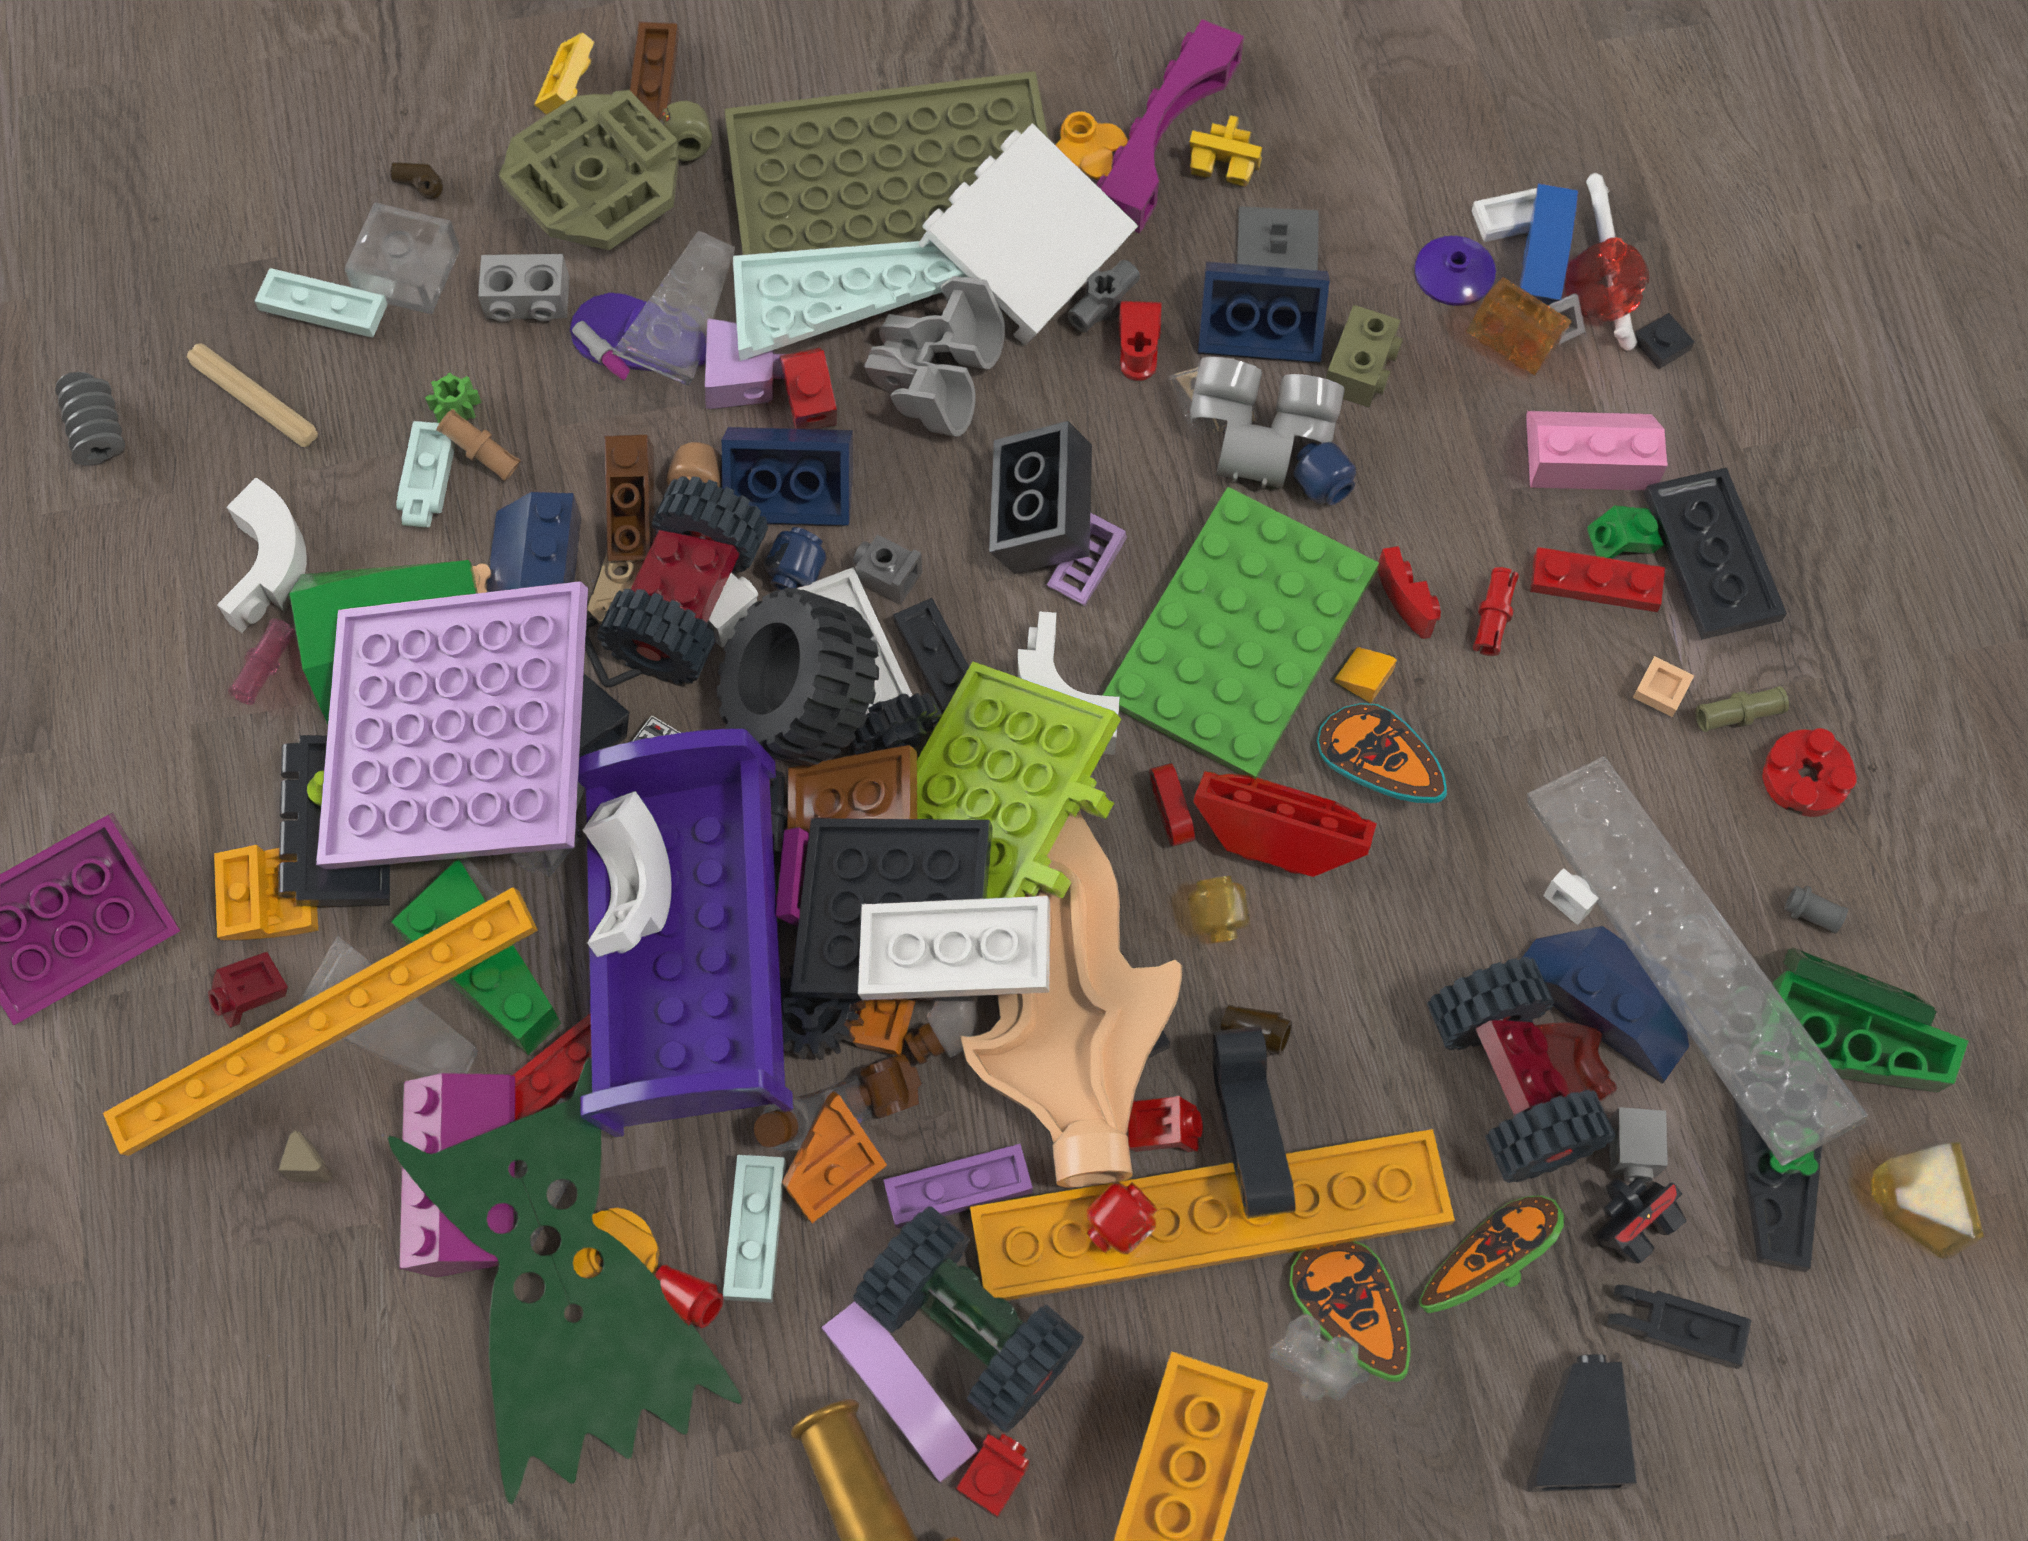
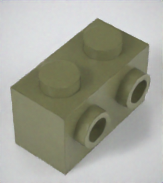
(1363, 354)

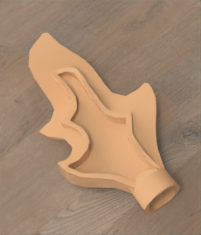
(1085, 1042)

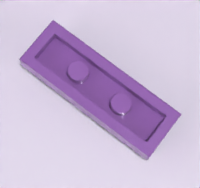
(959, 1184)

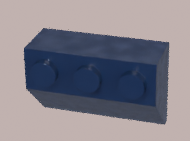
(1263, 311)
(791, 472)
(535, 542)

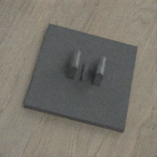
(1278, 237)

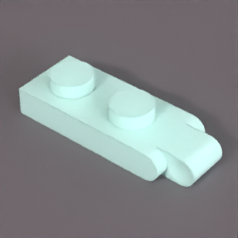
(424, 474)

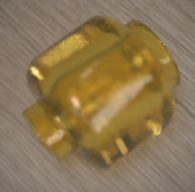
(1219, 908)

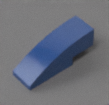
(1548, 243)

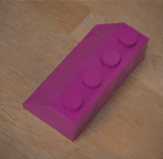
(438, 1115)

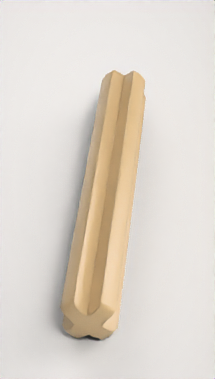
(252, 395)

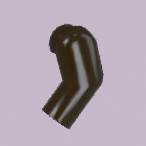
(421, 175)

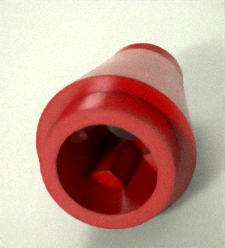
(690, 1297)

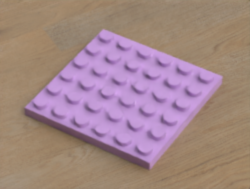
(454, 727)

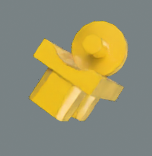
(1228, 146)

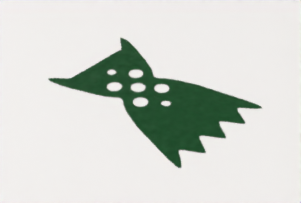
(552, 1374)

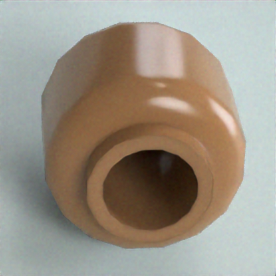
(698, 461)

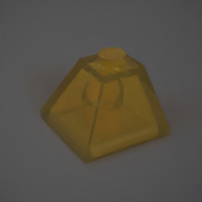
(1930, 1198)

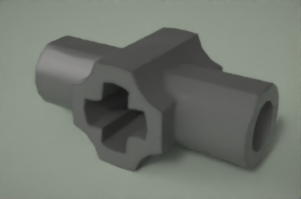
(1103, 295)

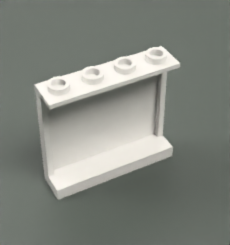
(1029, 229)

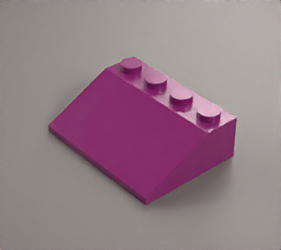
(75, 916)

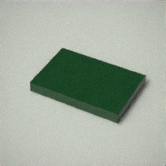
(1860, 986)

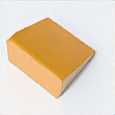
(1366, 673)

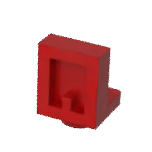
(1164, 1125)
(995, 1474)

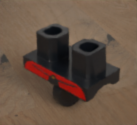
(1634, 1209)

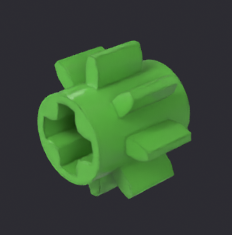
(455, 394)

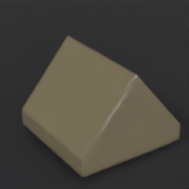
(303, 1162)

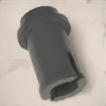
(1815, 909)

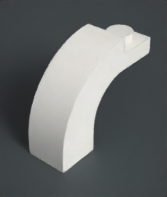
(279, 559)
(1038, 667)
(637, 873)

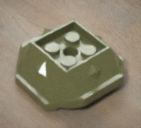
(594, 169)

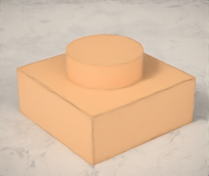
(1663, 686)

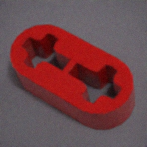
(1171, 804)

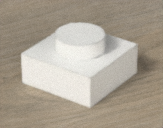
(1571, 896)

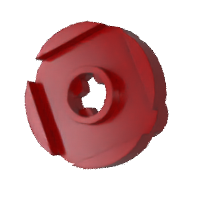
(1824, 753)

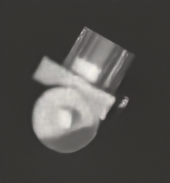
(1322, 1365)

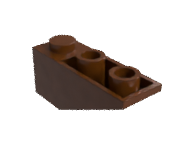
(629, 496)

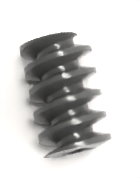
(89, 418)

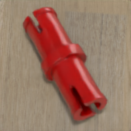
(1495, 611)

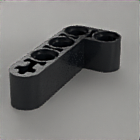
(1251, 1122)

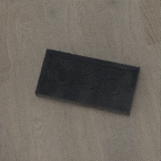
(1714, 553)

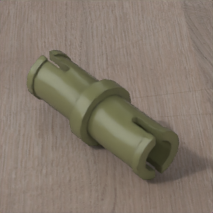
(1742, 708)

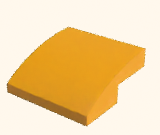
(250, 900)

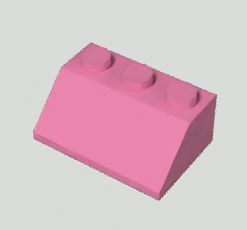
(1595, 450)

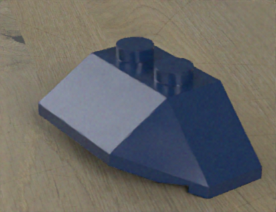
(1607, 989)

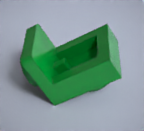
(1624, 530)

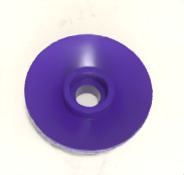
(1451, 282)

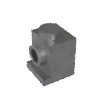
(891, 578)

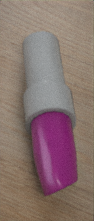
(601, 350)

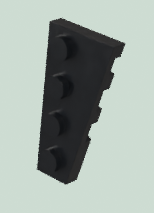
(1779, 1203)

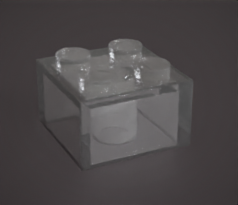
(403, 257)

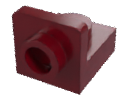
(245, 987)

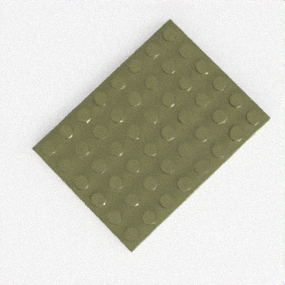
(868, 160)

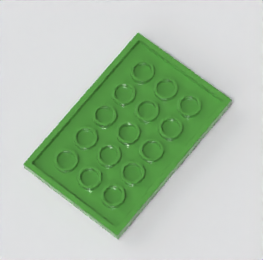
(1241, 633)

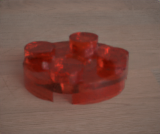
(1602, 259)

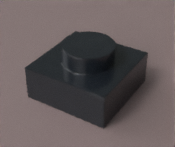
(1664, 340)

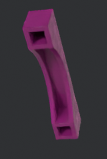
(1203, 68)

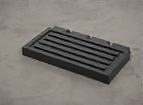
(300, 837)

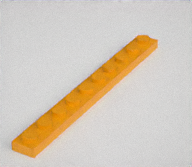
(319, 1022)

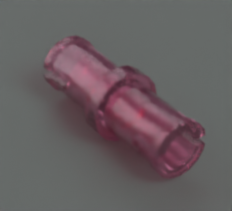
(262, 661)

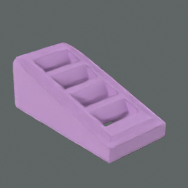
(1116, 539)

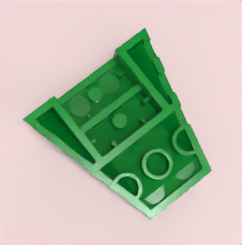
(321, 595)

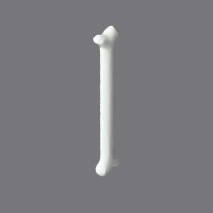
(1599, 191)

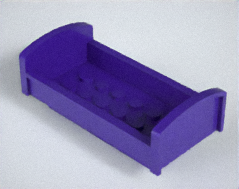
(696, 1008)

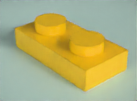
(564, 73)

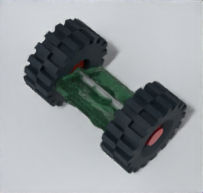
(923, 1273)

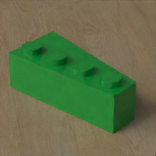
(497, 986)
(1871, 1041)

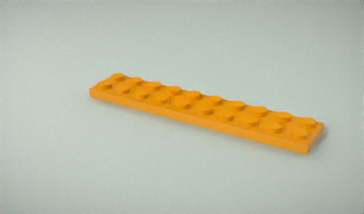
(1339, 1192)

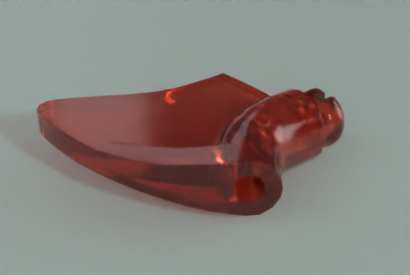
(1576, 1056)

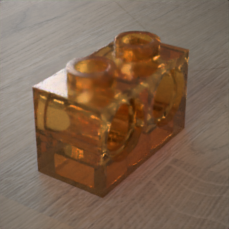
(1513, 320)

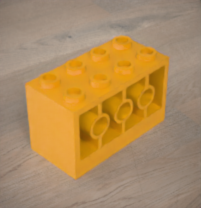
(1192, 1454)

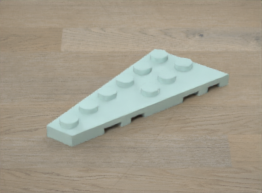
(818, 290)

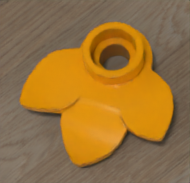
(1092, 149)

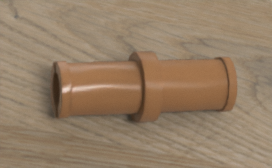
(478, 445)

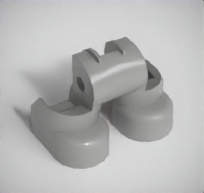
(943, 393)
(1304, 408)

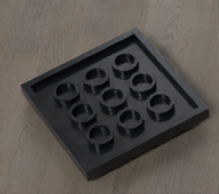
(877, 864)

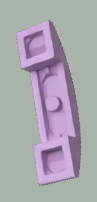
(901, 1390)

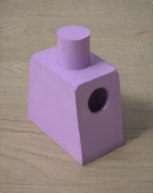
(736, 381)

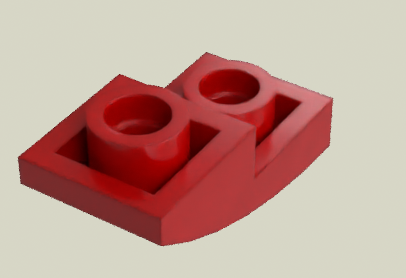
(1408, 598)

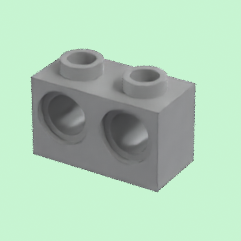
(524, 279)

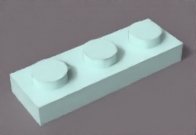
(321, 302)
(754, 1228)

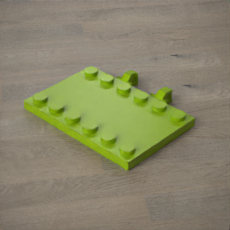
(1021, 762)

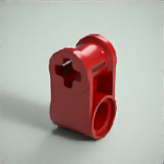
(1139, 338)

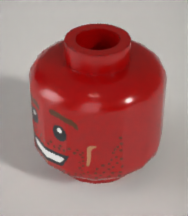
(1121, 1218)

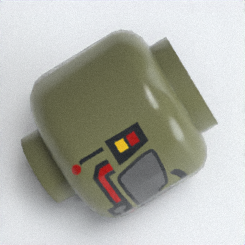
(690, 127)

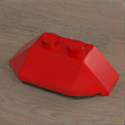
(1282, 824)

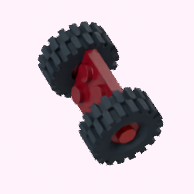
(665, 614)
(1498, 1011)

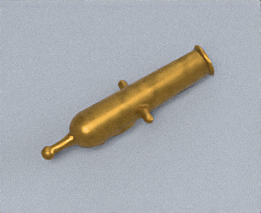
(851, 1476)

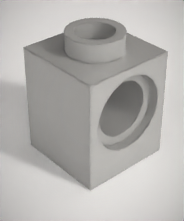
(1639, 1143)

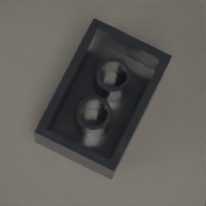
(1041, 498)

